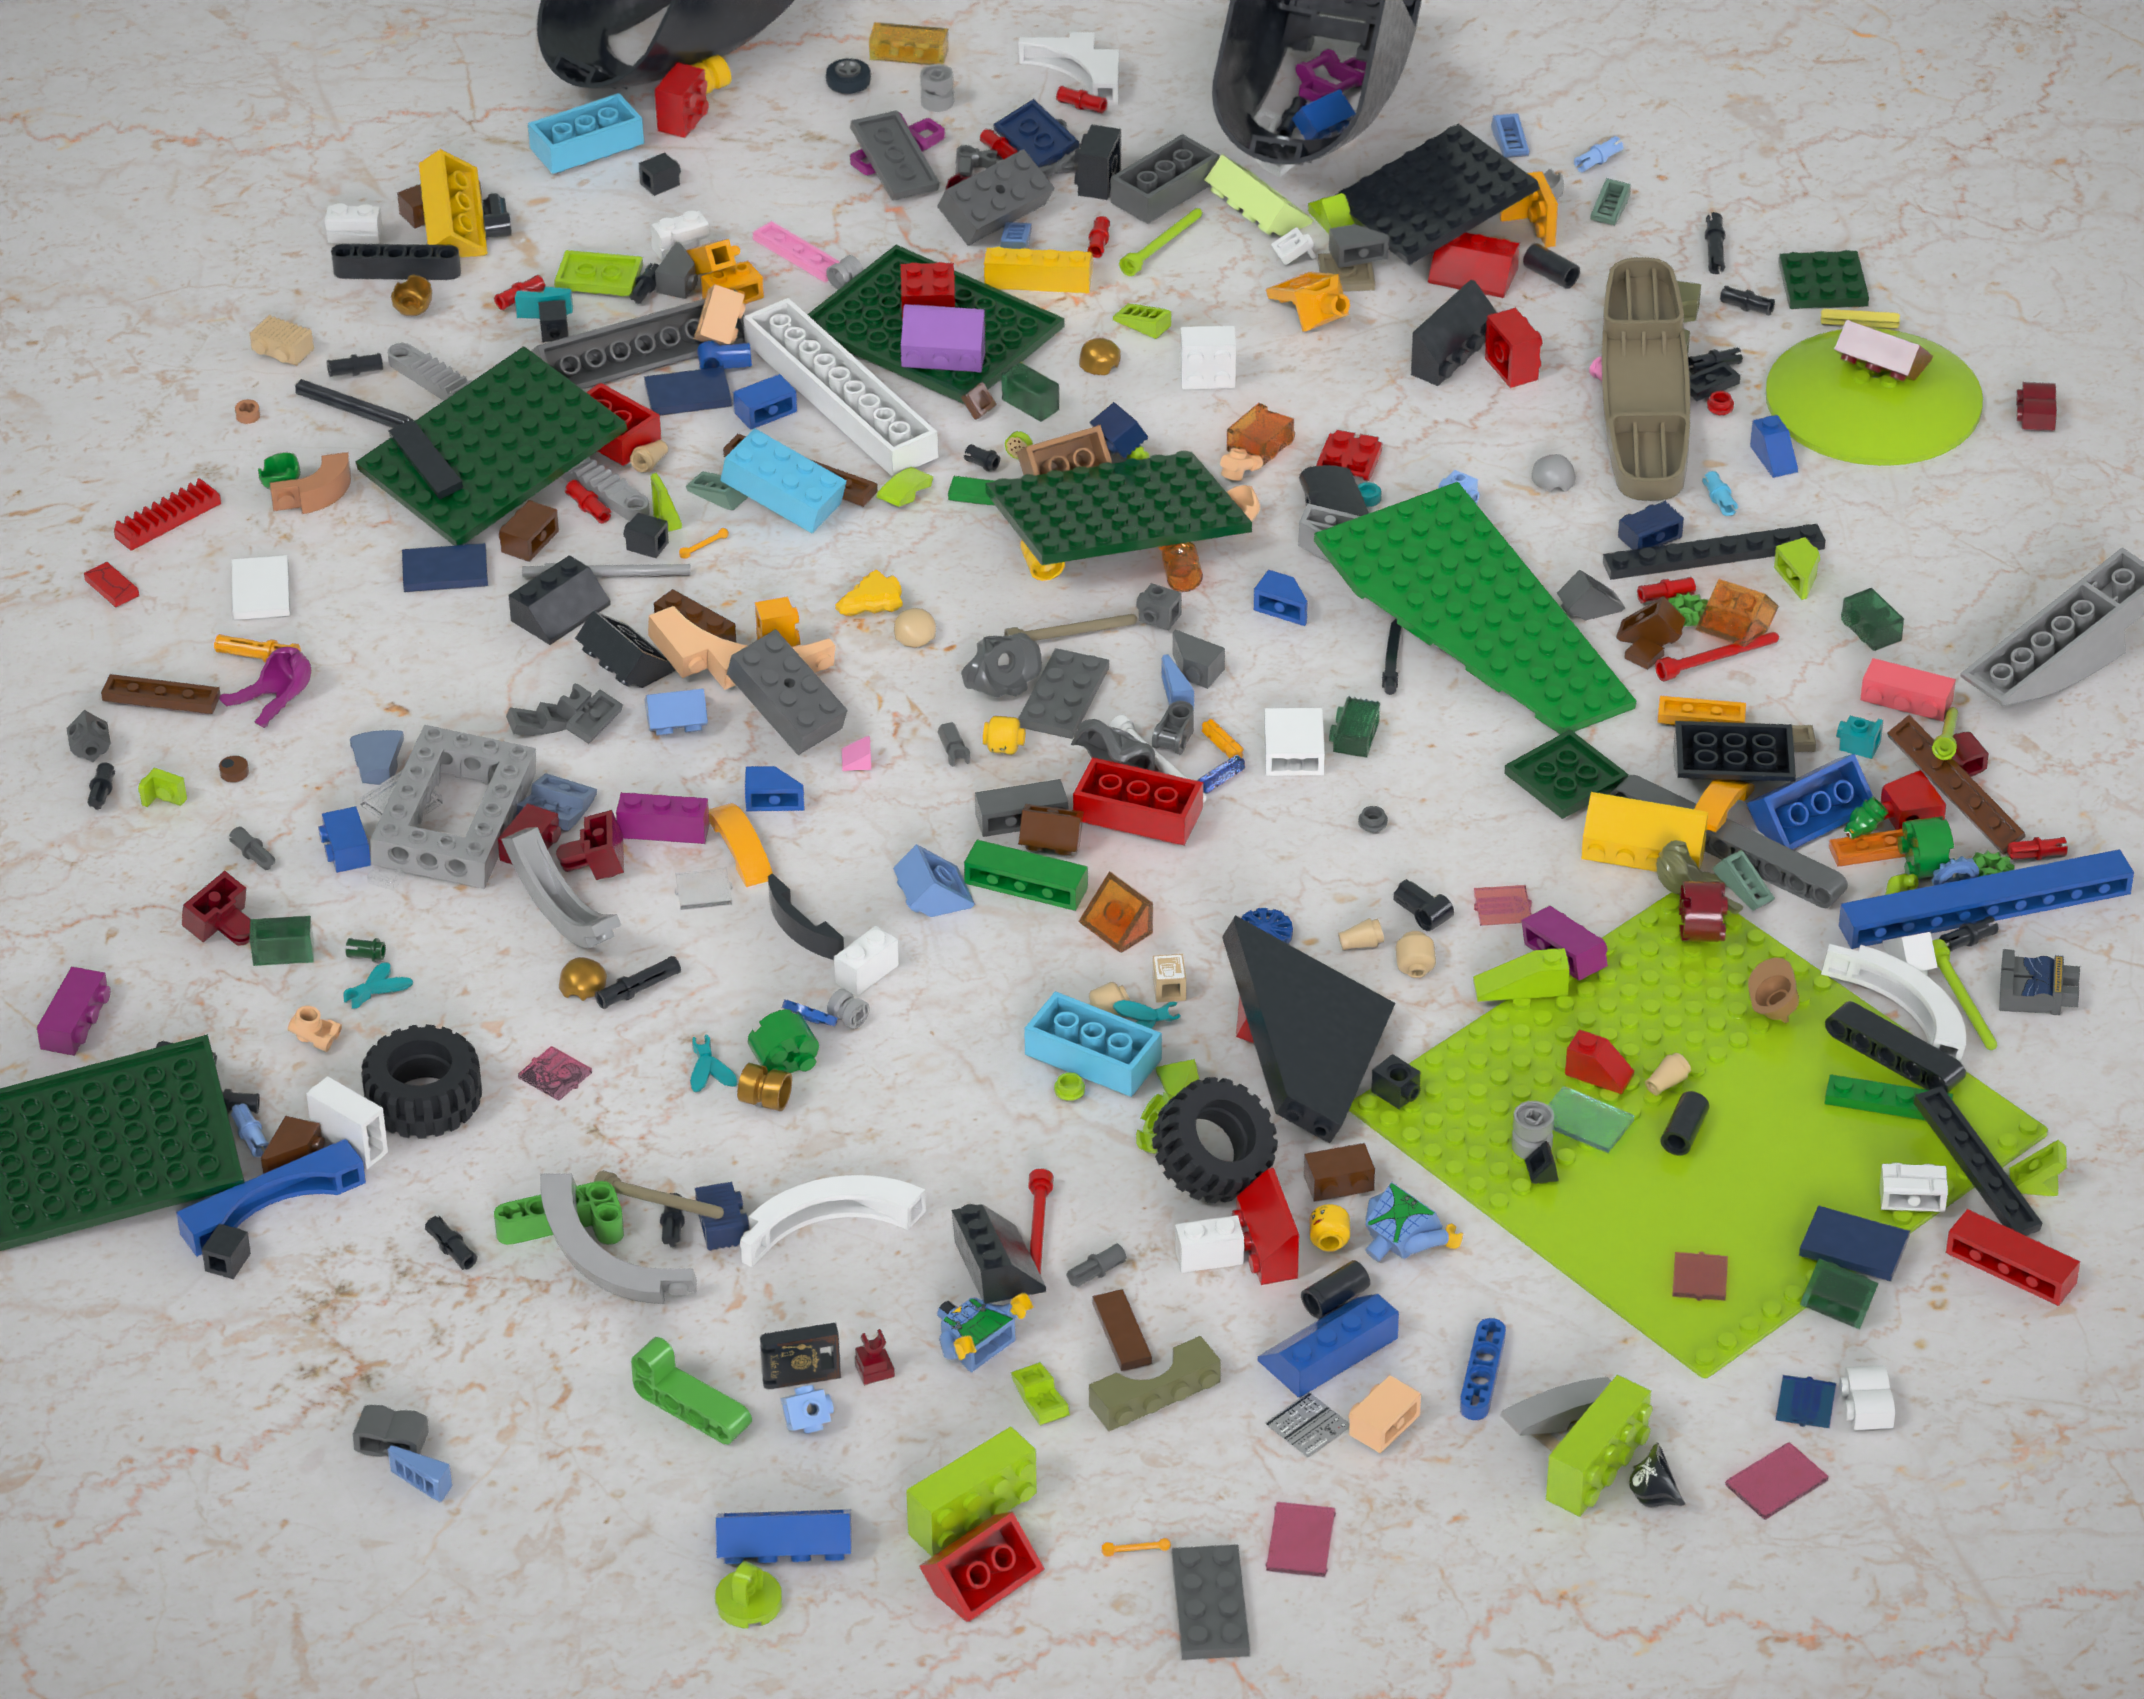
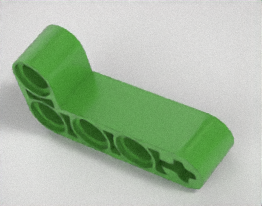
(596, 1207)
(685, 1396)

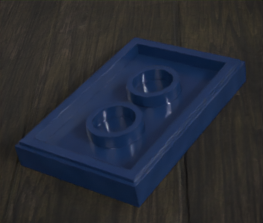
(1036, 133)
(688, 391)
(444, 567)
(1854, 1243)

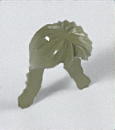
(1676, 866)

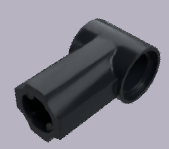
(495, 217)
(1427, 909)

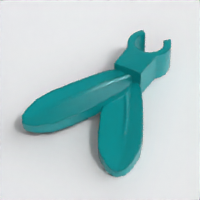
(375, 984)
(1143, 1014)
(709, 1065)

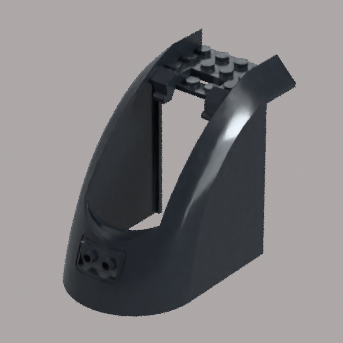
(577, 32)
(1255, 47)

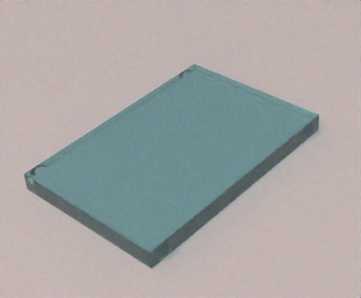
(1588, 1119)

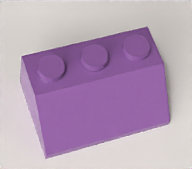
(943, 338)

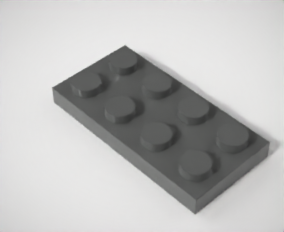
(894, 155)
(1063, 693)
(1210, 1602)

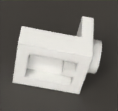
(1293, 245)

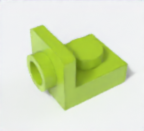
(162, 786)

